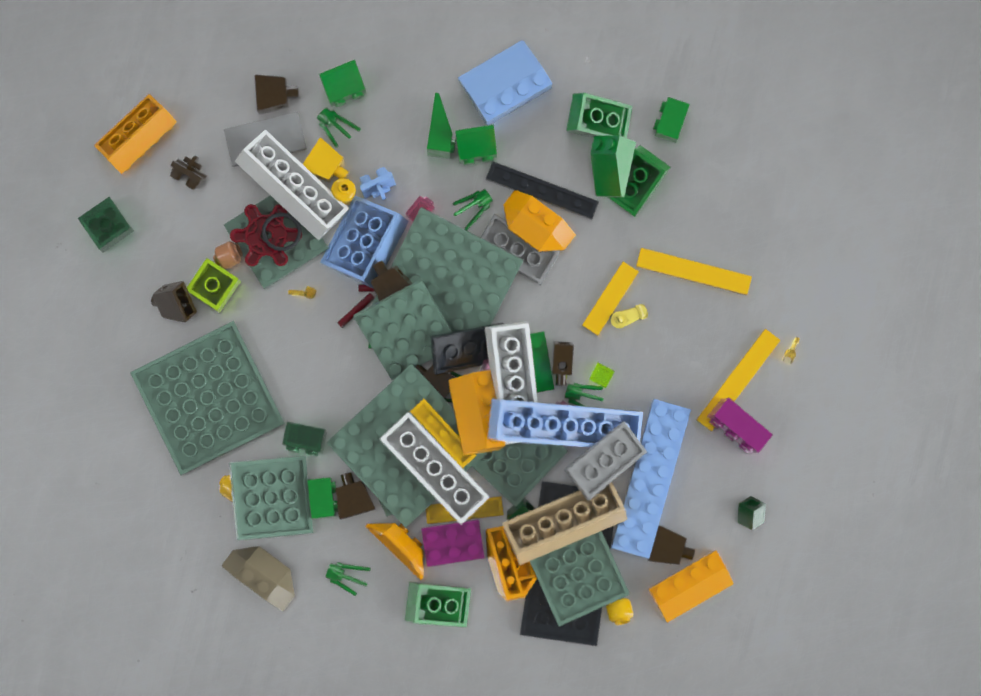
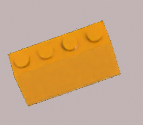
(135, 133)
(472, 408)
(691, 586)

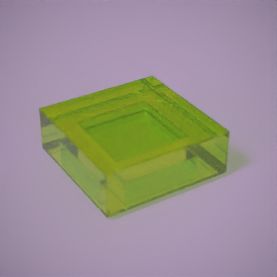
(601, 375)

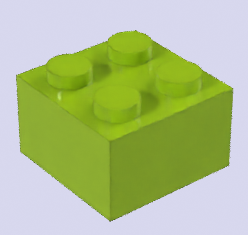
(213, 285)

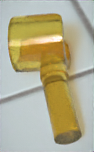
(309, 292)
(791, 352)

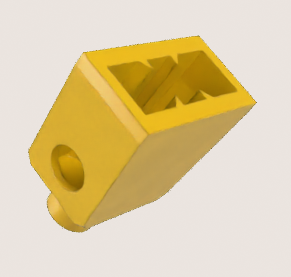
(325, 162)

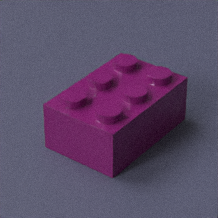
(739, 426)
(452, 543)

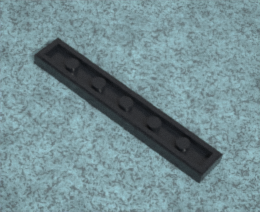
(542, 190)

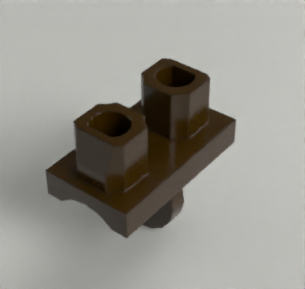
(188, 168)

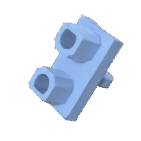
(377, 186)

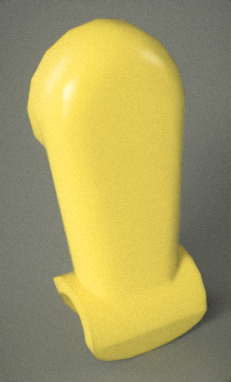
(625, 317)

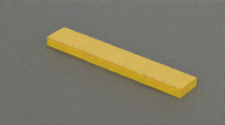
(693, 271)
(741, 374)

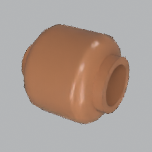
(228, 255)

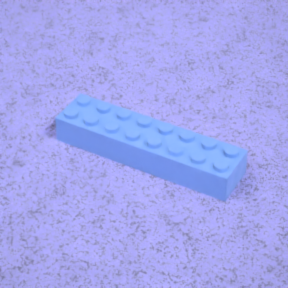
(557, 422)
(651, 478)

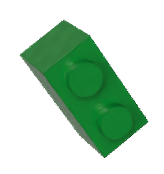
(672, 119)
(322, 498)

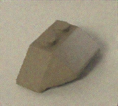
(262, 575)

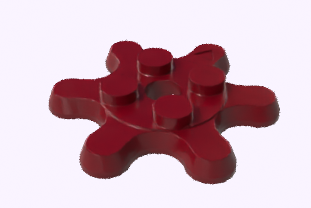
(252, 235)

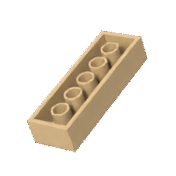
(563, 523)

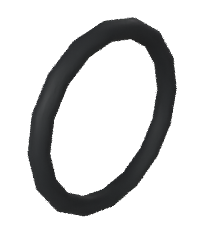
(281, 215)

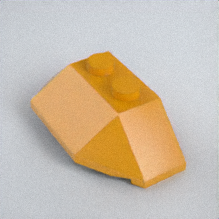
(536, 223)
(401, 545)
(510, 578)

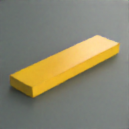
(610, 298)
(441, 432)
(491, 507)

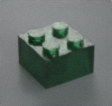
(105, 224)
(304, 438)

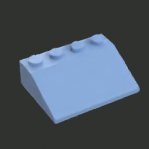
(505, 82)
(363, 239)

